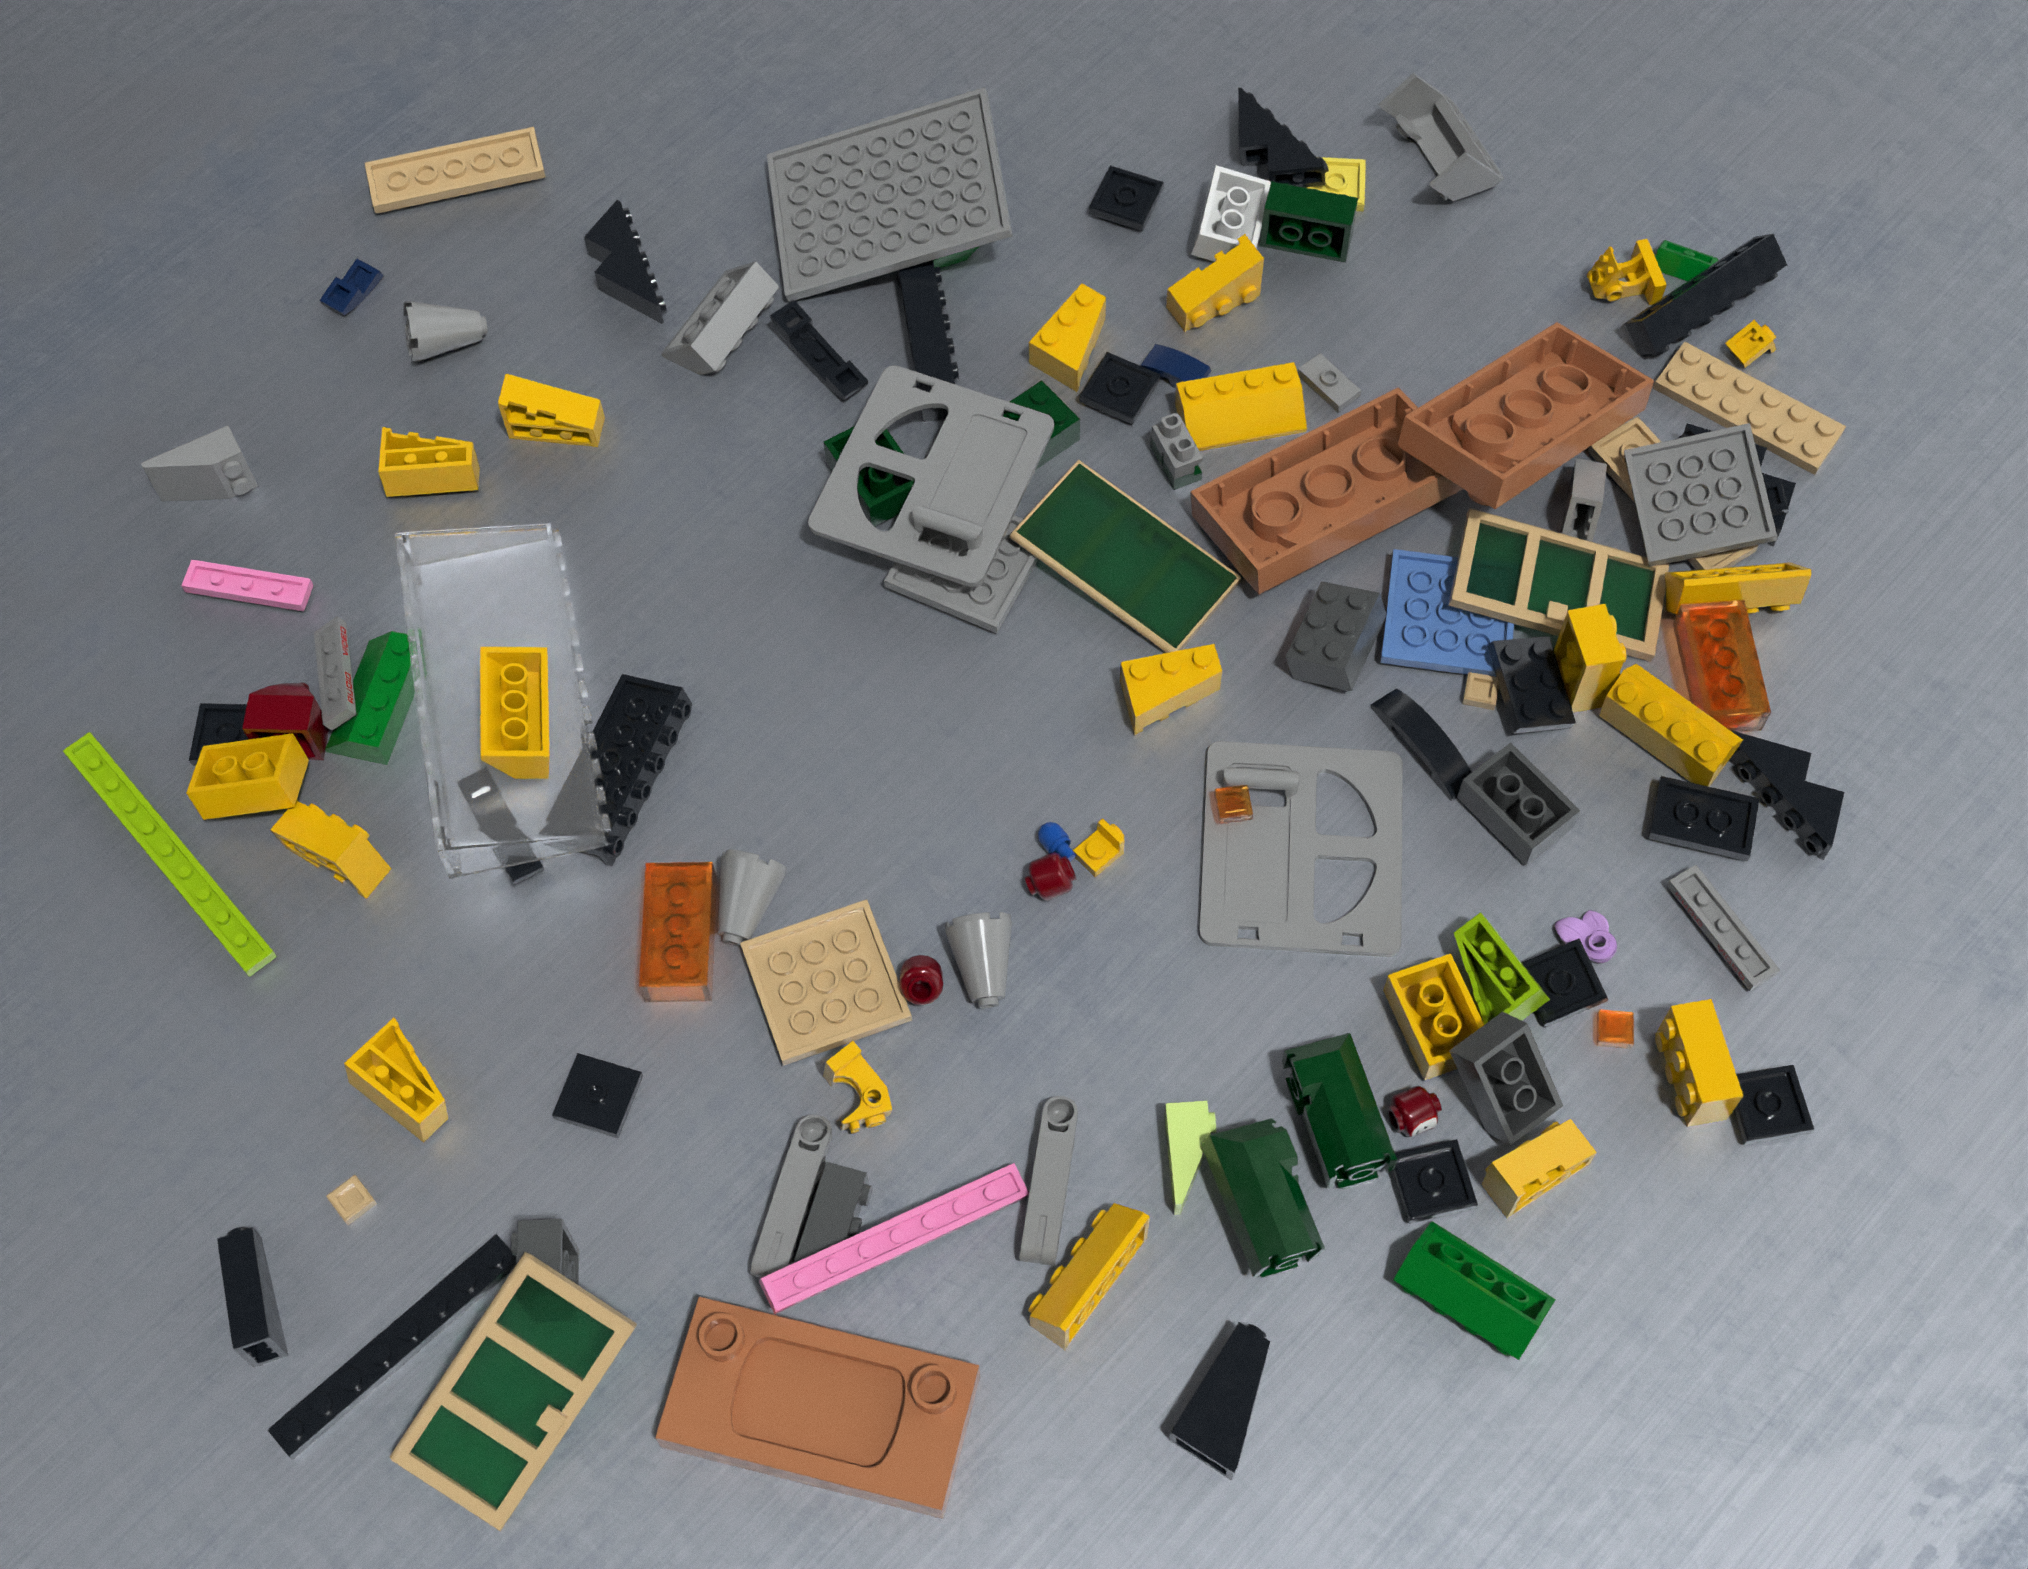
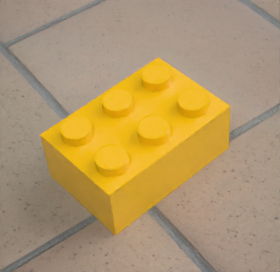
(1589, 656)
(248, 776)
(1432, 1012)
(1698, 1063)

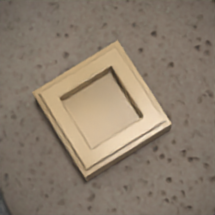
(1481, 691)
(351, 1200)

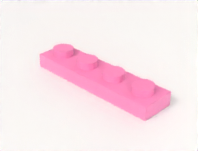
(247, 585)

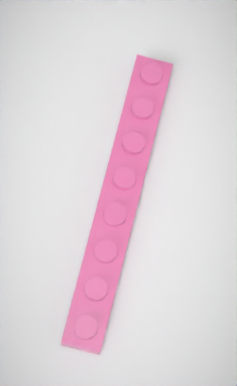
(893, 1238)

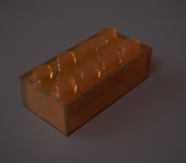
(1722, 664)
(678, 932)

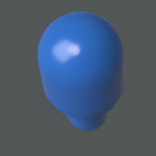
(1055, 840)

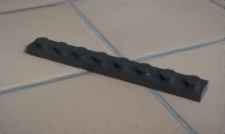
(393, 1347)

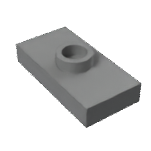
(1329, 382)

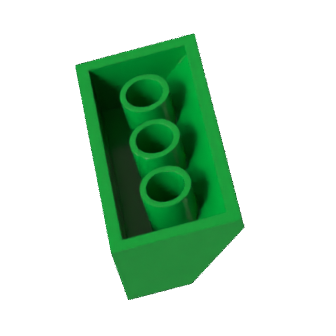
(382, 701)
(1474, 1290)

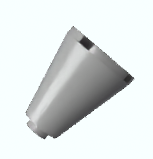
(440, 329)
(745, 893)
(982, 955)

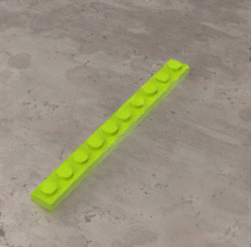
(170, 854)

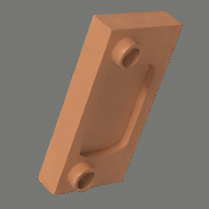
(1524, 414)
(1318, 494)
(819, 1407)

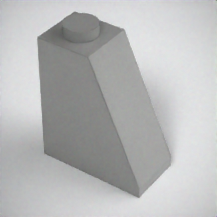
(1584, 499)

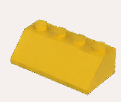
(1242, 406)
(1758, 585)
(515, 710)
(1669, 726)
(1089, 1274)

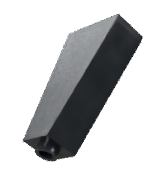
(250, 1298)
(1221, 1408)

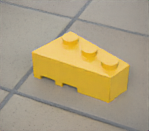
(1219, 287)
(1069, 336)
(549, 413)
(426, 465)
(1167, 682)
(333, 845)
(397, 1081)
(1537, 1166)

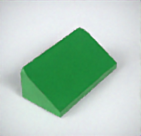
(1682, 261)

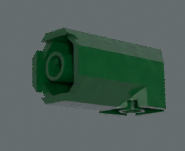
(1339, 1111)
(1263, 1197)

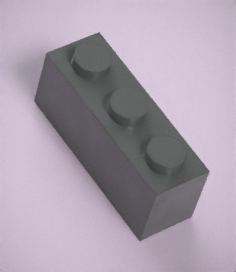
(835, 1209)

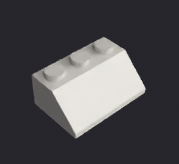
(1230, 210)

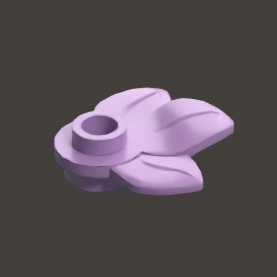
(1590, 930)

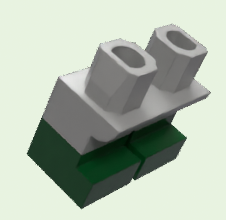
(1176, 451)

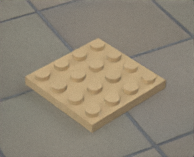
(825, 982)

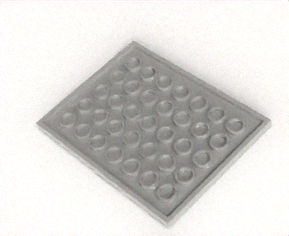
(888, 195)

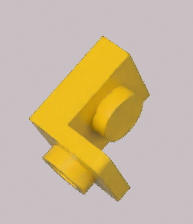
(1751, 343)
(1101, 848)

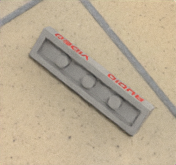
(334, 673)
(1723, 927)

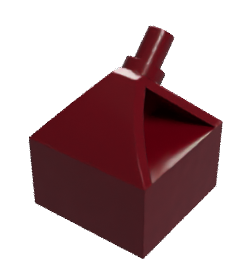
(287, 710)

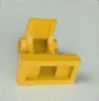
(1641, 273)
(852, 1069)

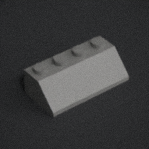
(722, 319)

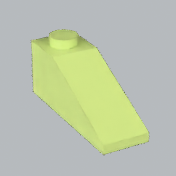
(1186, 1130)

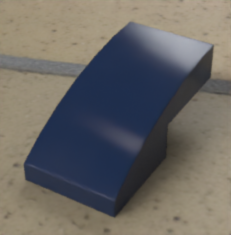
(353, 288)
(1175, 365)

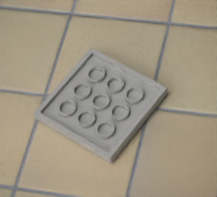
(1700, 495)
(981, 605)

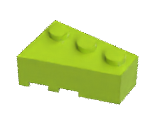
(1496, 973)

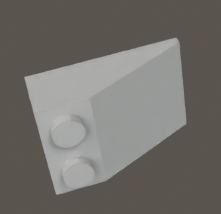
(201, 469)

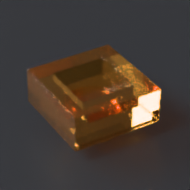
(1233, 804)
(1615, 1029)

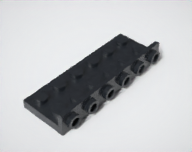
(632, 746)

